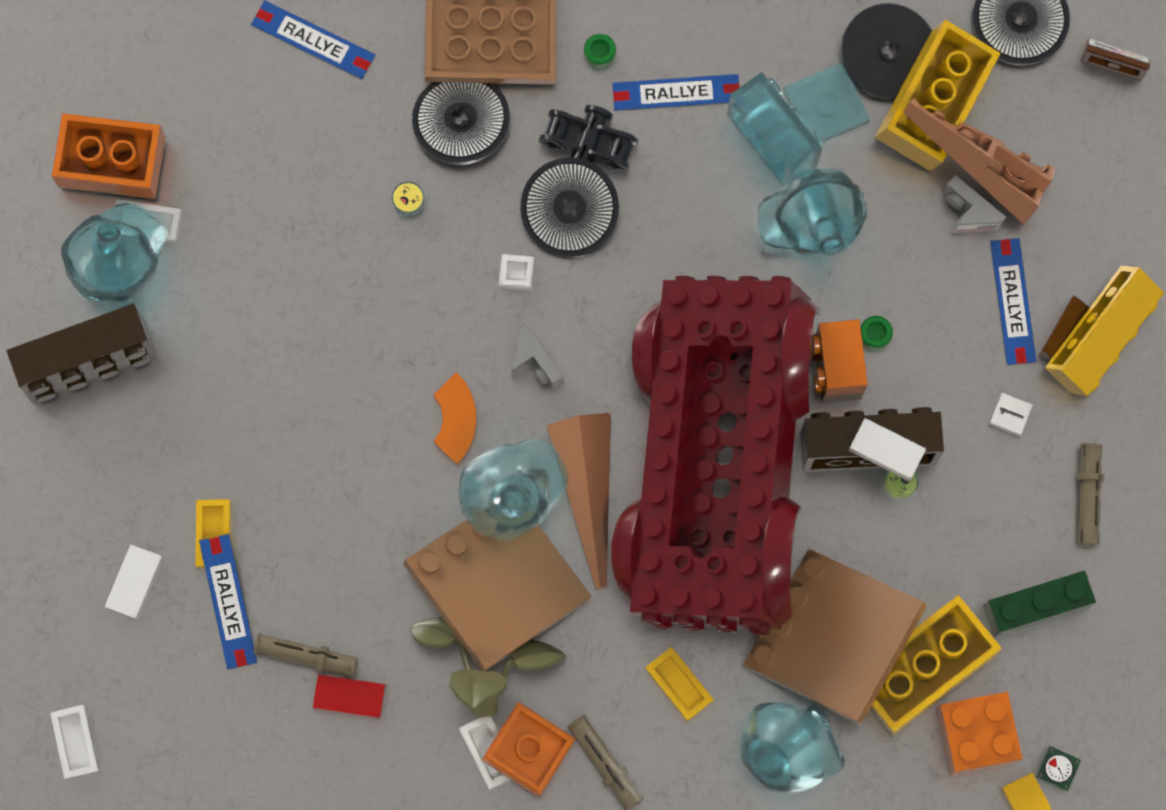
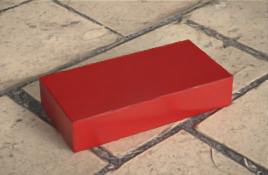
(349, 696)

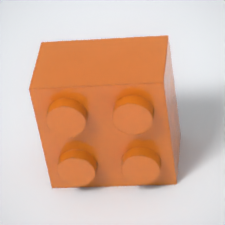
(839, 361)
(979, 733)

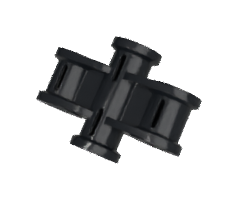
(599, 144)

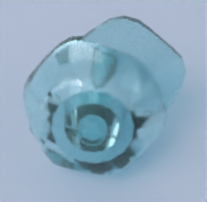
(813, 213)
(114, 253)
(511, 488)
(789, 747)

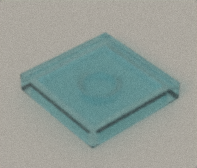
(828, 102)

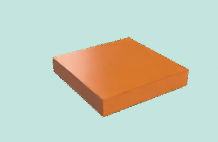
(528, 749)

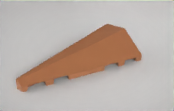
(1000, 171)
(585, 451)

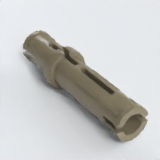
(1090, 486)
(306, 655)
(629, 796)

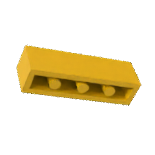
(1104, 330)

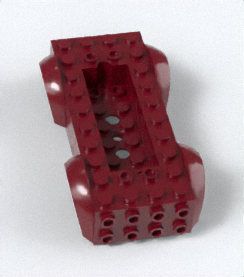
(695, 358)

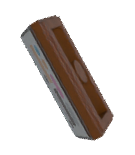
(1115, 59)

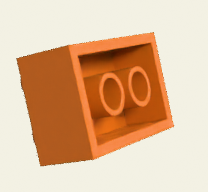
(108, 156)

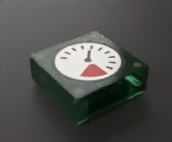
(1058, 769)

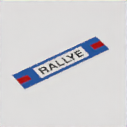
(313, 39)
(674, 92)
(1013, 301)
(228, 601)

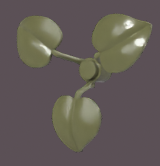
(477, 688)

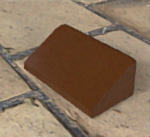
(1068, 320)

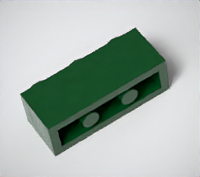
(1039, 604)

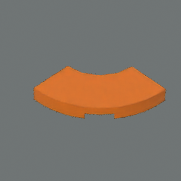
(458, 419)

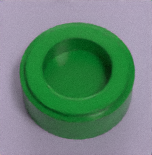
(599, 50)
(876, 332)

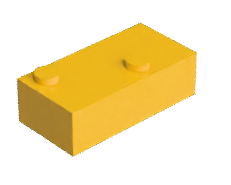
(942, 79)
(933, 664)

